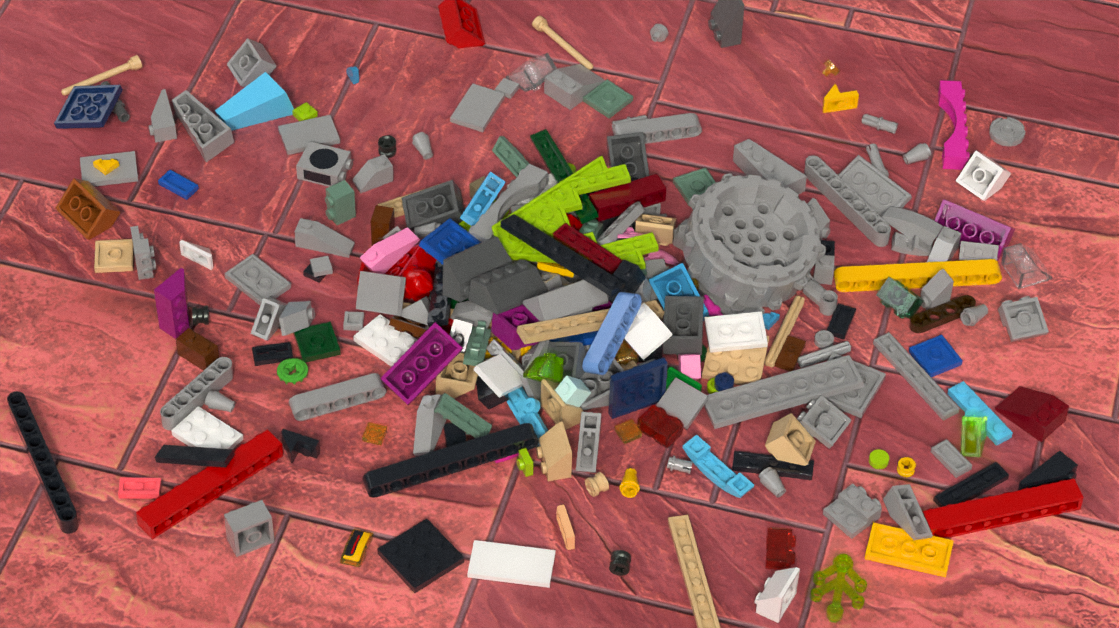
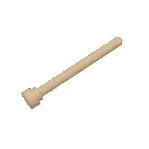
(541, 24)
(133, 64)

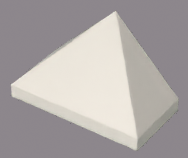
(197, 253)

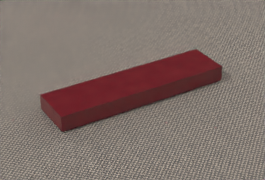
(587, 248)

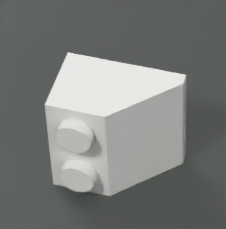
(983, 176)
(646, 332)
(777, 594)

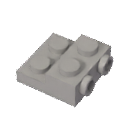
(143, 254)
(1023, 318)
(824, 421)
(853, 510)

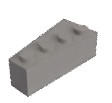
(203, 126)
(758, 161)

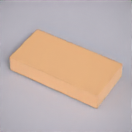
(565, 527)

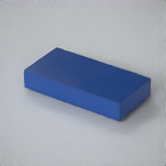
(178, 184)

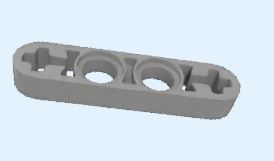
(621, 224)

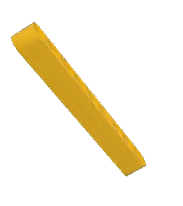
(916, 274)

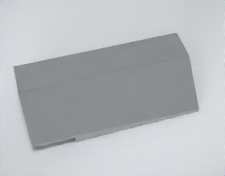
(566, 301)

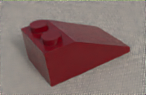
(1034, 411)

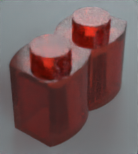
(660, 426)
(779, 548)

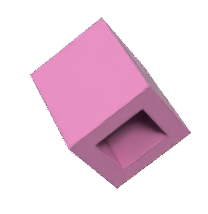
(690, 365)

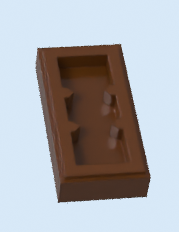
(789, 353)

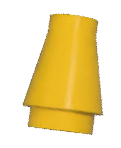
(629, 486)

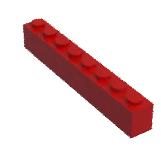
(208, 485)
(1004, 509)

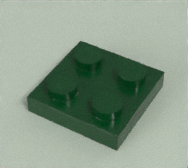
(317, 342)

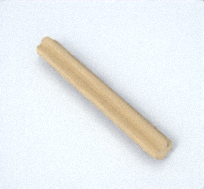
(784, 330)

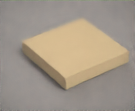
(114, 255)

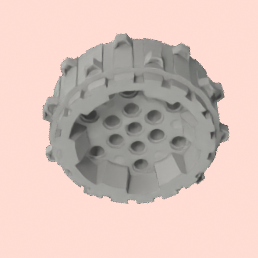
(751, 241)

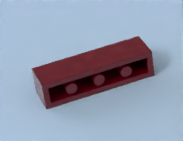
(617, 199)

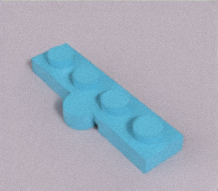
(973, 405)
(526, 410)

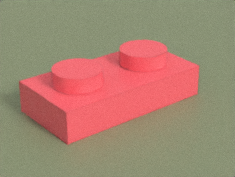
(139, 488)

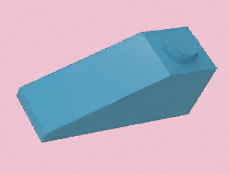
(482, 198)

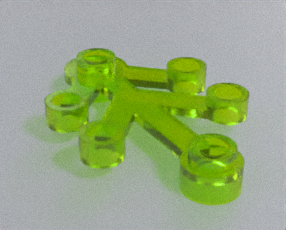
(839, 585)

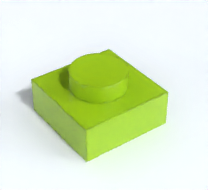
(304, 112)
(525, 462)

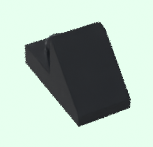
(297, 443)

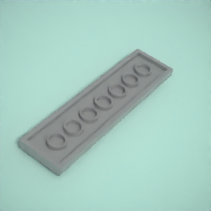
(782, 391)

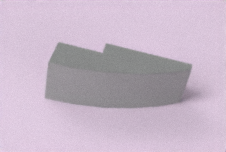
(912, 224)

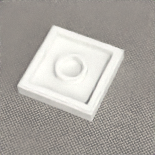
(499, 375)

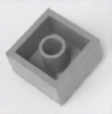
(249, 528)

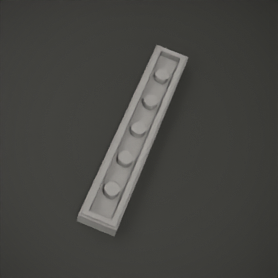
(916, 376)

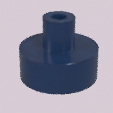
(723, 381)

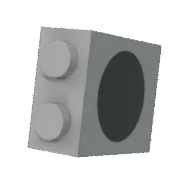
(323, 164)

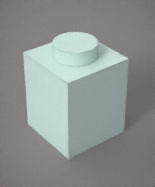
(573, 391)

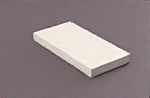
(511, 563)

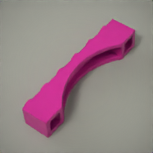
(951, 101)

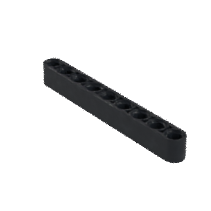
(450, 460)
(43, 462)

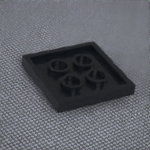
(420, 555)

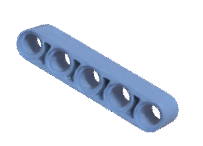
(612, 333)

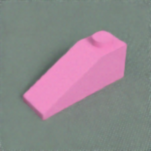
(388, 251)

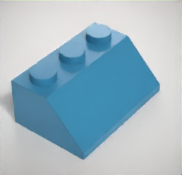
(675, 283)

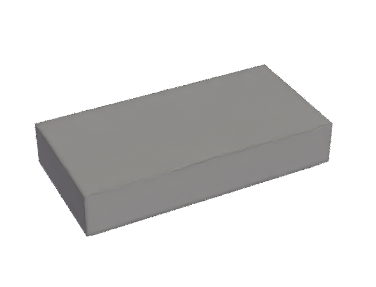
(951, 458)

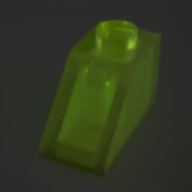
(545, 367)
(973, 435)

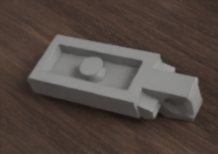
(496, 348)

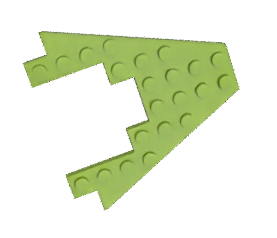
(550, 208)

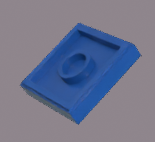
(935, 356)

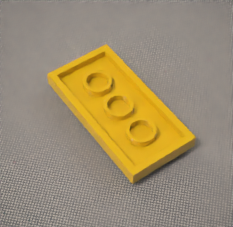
(897, 548)

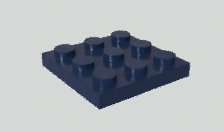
(88, 106)
(637, 388)

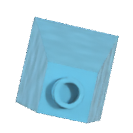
(256, 104)

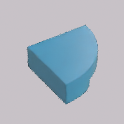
(353, 74)
(770, 319)

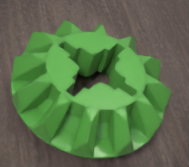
(288, 366)

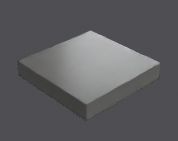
(682, 402)

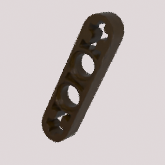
(940, 311)

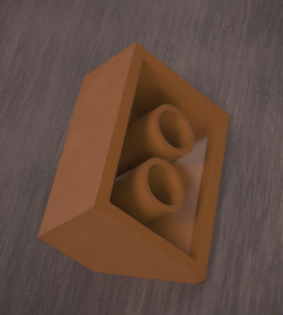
(87, 209)

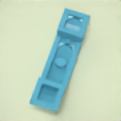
(716, 470)

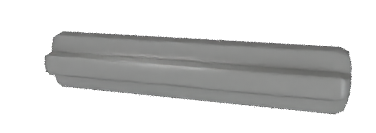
(824, 354)

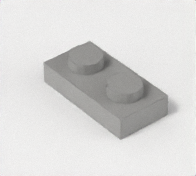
(978, 251)

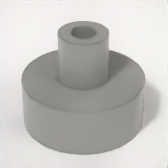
(659, 33)

